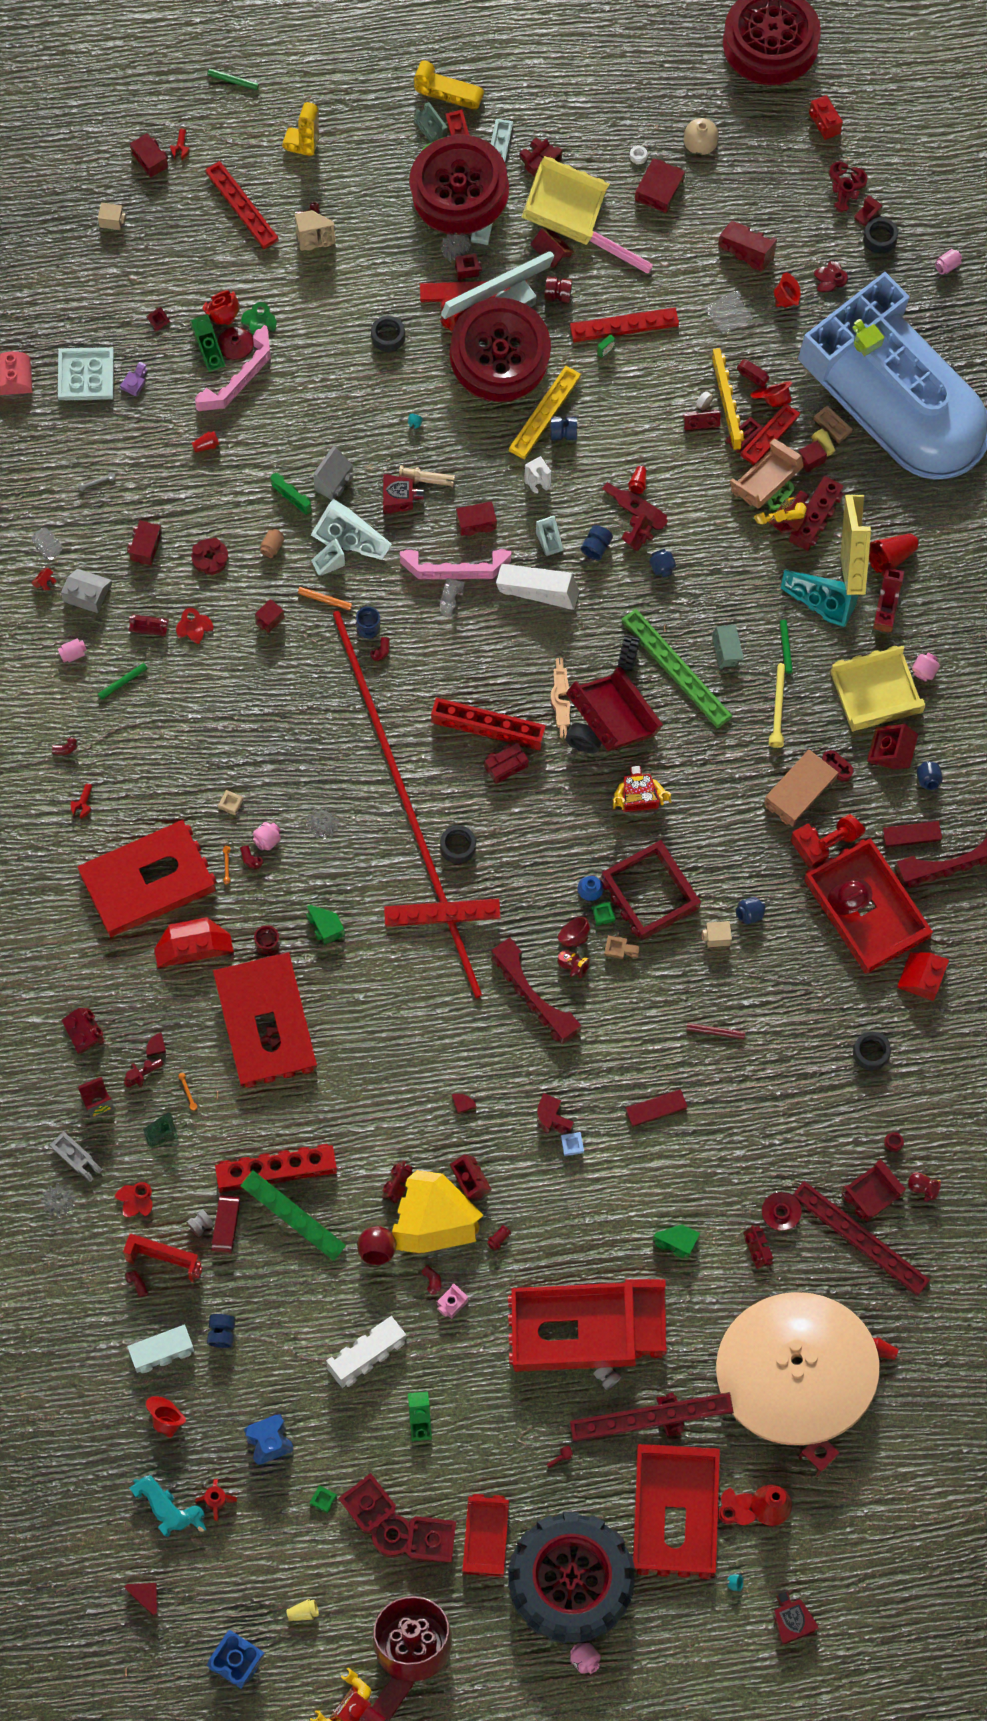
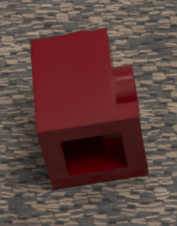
(467, 266)

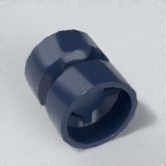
(563, 428)
(596, 543)
(368, 622)
(224, 1324)

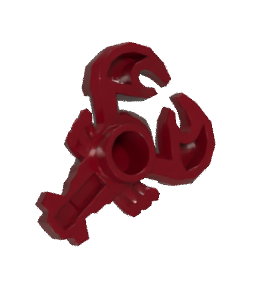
(845, 186)

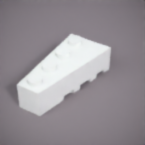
(539, 585)
(366, 1352)

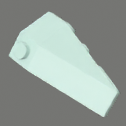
(350, 531)

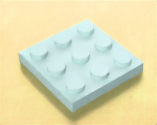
(85, 373)

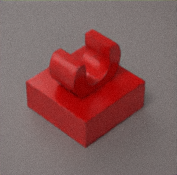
(42, 578)

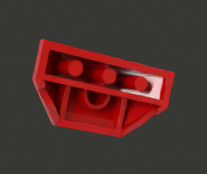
(192, 942)

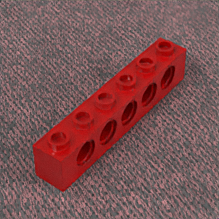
(488, 723)
(286, 1173)

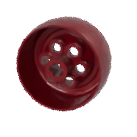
(422, 1619)

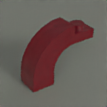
(888, 600)

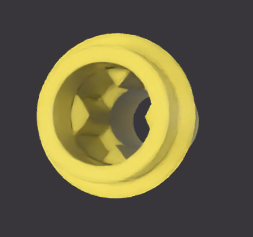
(824, 440)
(303, 1611)

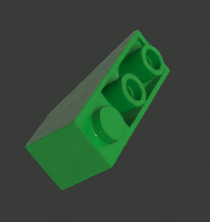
(207, 342)

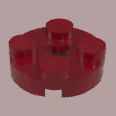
(207, 546)

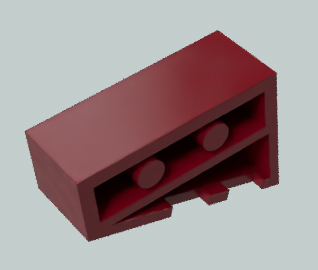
(747, 245)

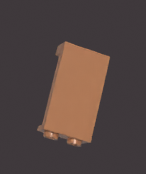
(768, 474)
(800, 787)

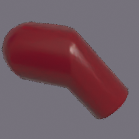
(383, 651)
(66, 749)
(139, 1284)

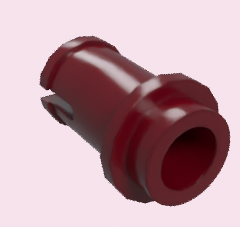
(498, 1238)

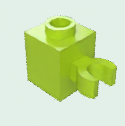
(867, 338)

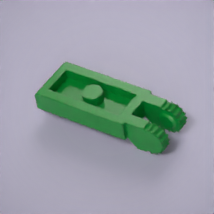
(289, 492)

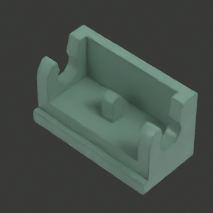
(430, 123)
(727, 646)

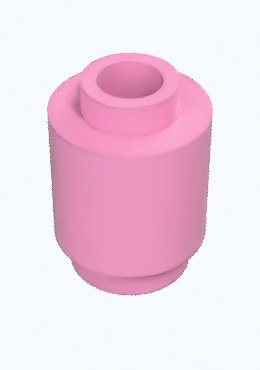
(948, 261)
(72, 650)

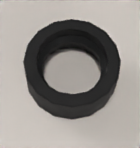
(882, 223)
(385, 321)
(583, 738)
(458, 858)
(873, 1036)

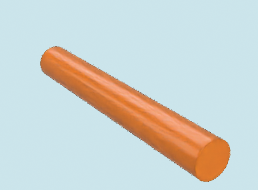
(324, 598)

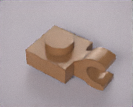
(617, 947)

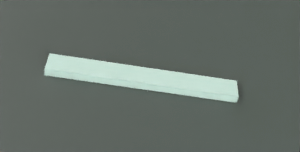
(500, 141)
(497, 285)

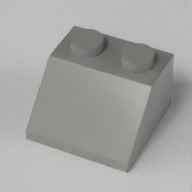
(332, 474)
(85, 590)

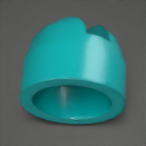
(415, 420)
(736, 1582)

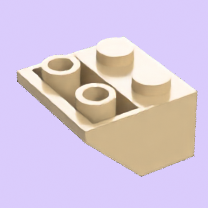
(314, 230)

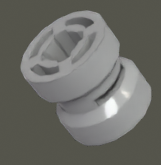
(200, 1223)
(607, 1376)

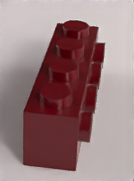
(821, 507)

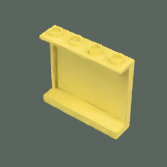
(565, 200)
(854, 546)
(876, 688)

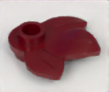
(829, 277)

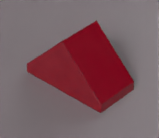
(146, 1595)

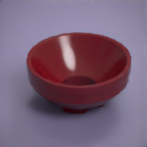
(574, 932)

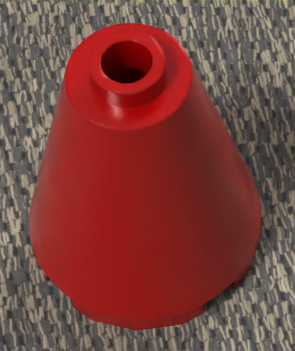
(891, 551)
(771, 1505)

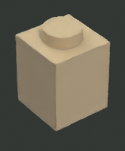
(111, 216)
(717, 934)

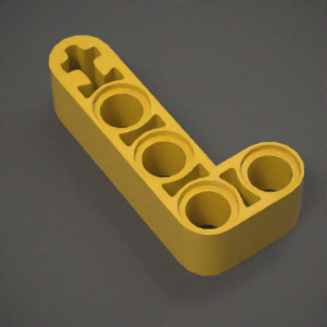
(446, 88)
(307, 135)

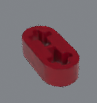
(753, 373)
(838, 762)

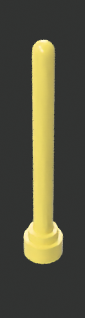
(776, 739)

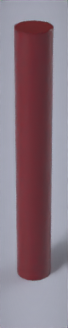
(715, 1031)

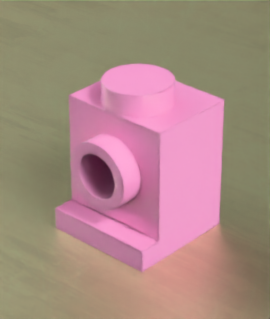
(451, 1310)

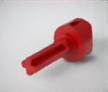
(847, 829)

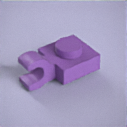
(134, 381)

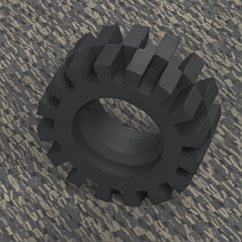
(628, 652)

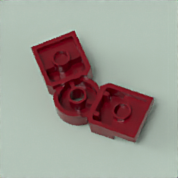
(419, 1539)

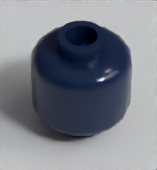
(662, 563)
(929, 775)
(750, 910)

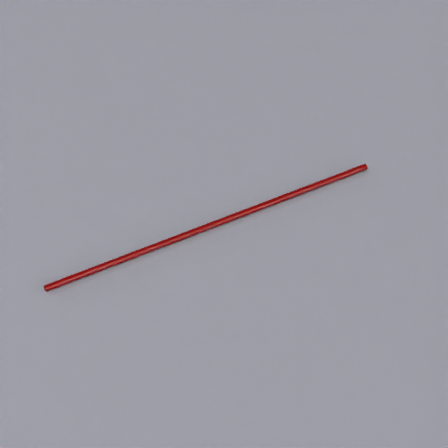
(405, 799)

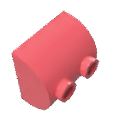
(15, 373)

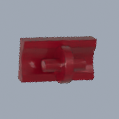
(640, 532)

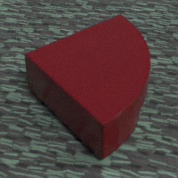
(155, 1045)
(463, 1102)

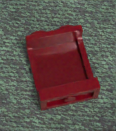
(659, 185)
(873, 1191)

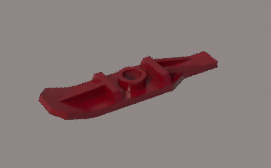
(627, 498)

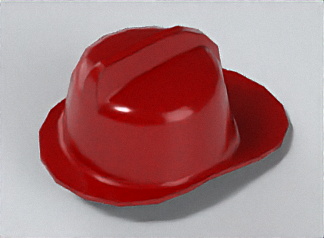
(787, 291)
(774, 395)
(165, 1415)

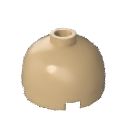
(701, 136)

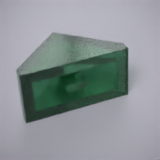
(161, 1131)

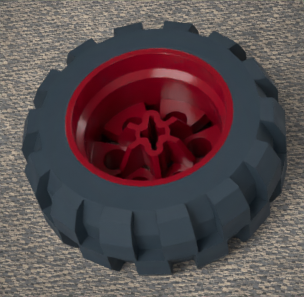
(596, 1544)

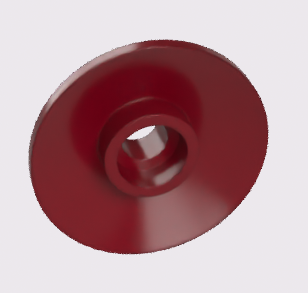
(238, 349)
(785, 1202)

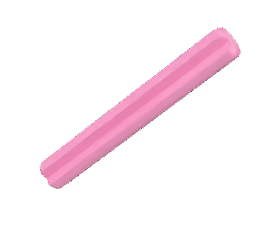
(621, 252)

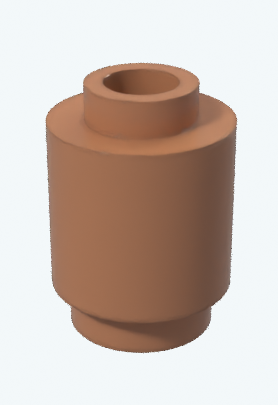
(272, 543)

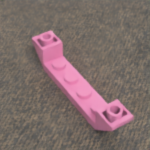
(210, 401)
(409, 560)

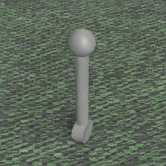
(111, 476)

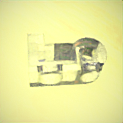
(449, 596)

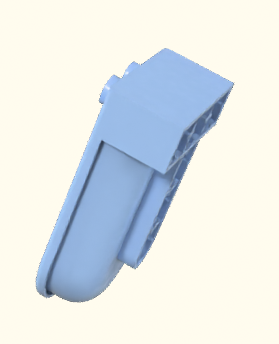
(900, 390)

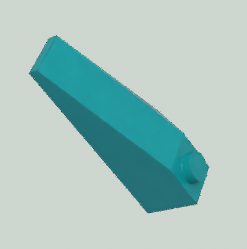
(821, 595)

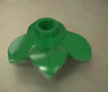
(258, 320)

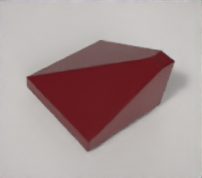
(158, 318)

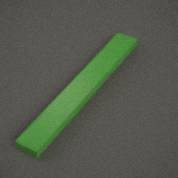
(676, 668)

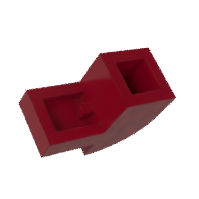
(548, 1118)

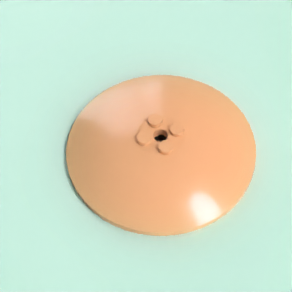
(803, 1400)

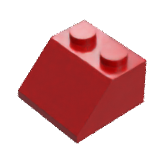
(923, 974)

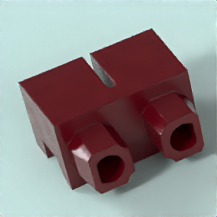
(540, 149)

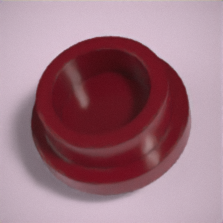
(893, 1142)

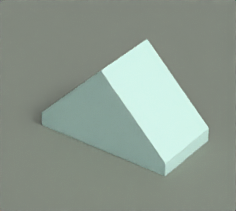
(549, 535)
(329, 558)

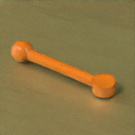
(226, 849)
(193, 1106)

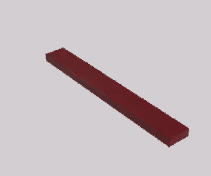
(861, 1238)
(651, 1417)

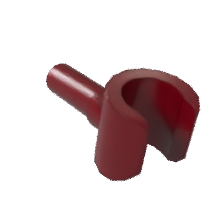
(566, 1453)

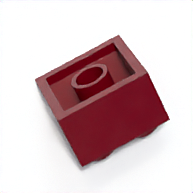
(893, 746)

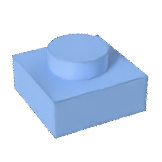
(572, 1144)

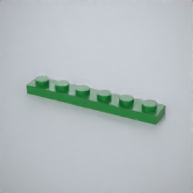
(293, 1215)

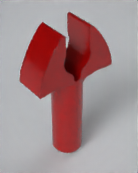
(180, 146)
(82, 802)
(267, 1038)

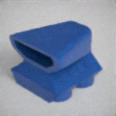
(268, 1439)
(235, 1659)

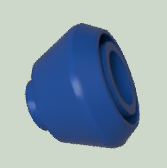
(590, 888)

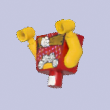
(639, 792)
(353, 1703)

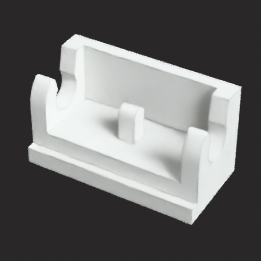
(537, 473)

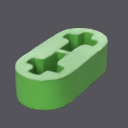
(787, 494)

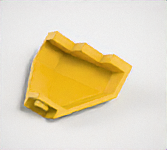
(434, 1215)

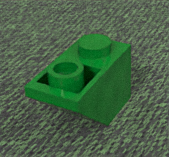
(326, 923)
(677, 1239)
(419, 1416)

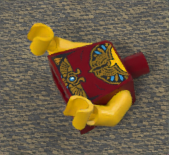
(789, 515)

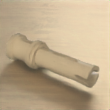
(426, 477)

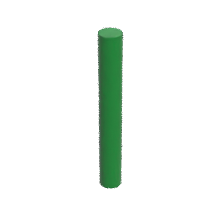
(233, 79)
(786, 646)
(122, 681)

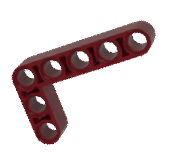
(389, 1699)

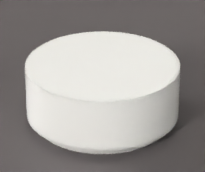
(638, 155)
(704, 401)

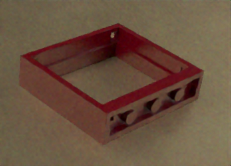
(675, 873)

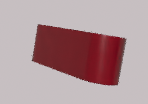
(225, 1224)

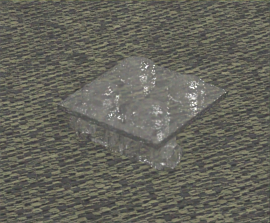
(728, 312)

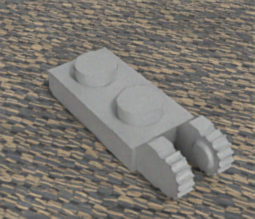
(74, 1155)

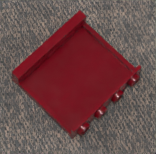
(615, 710)

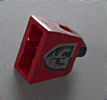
(399, 494)
(792, 1620)

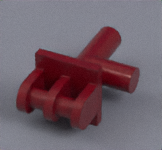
(135, 1076)

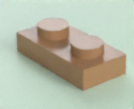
(833, 424)

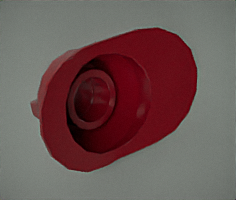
(850, 896)

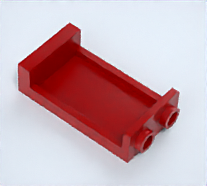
(137, 1244)
(649, 1317)
(485, 1536)

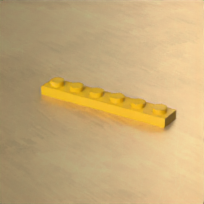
(726, 394)
(545, 410)

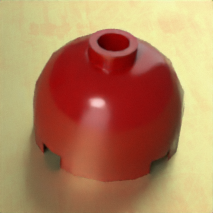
(222, 308)

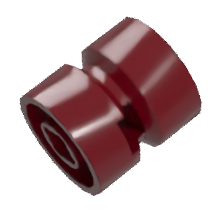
(558, 289)
(267, 941)

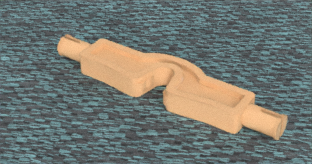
(560, 688)

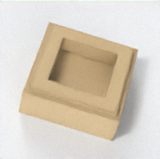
(230, 802)

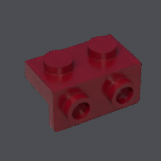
(83, 1029)

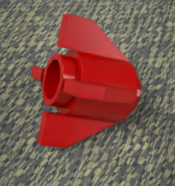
(217, 1504)

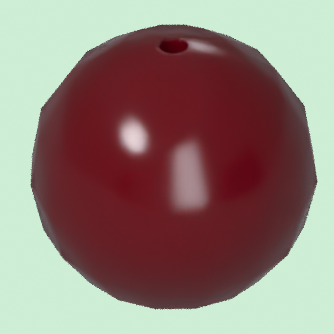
(376, 1245)

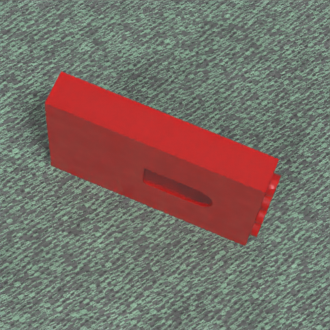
(121, 892)
(884, 931)
(260, 989)
(603, 1320)
(683, 1480)

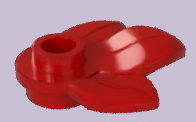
(193, 628)
(133, 1201)
(738, 1506)

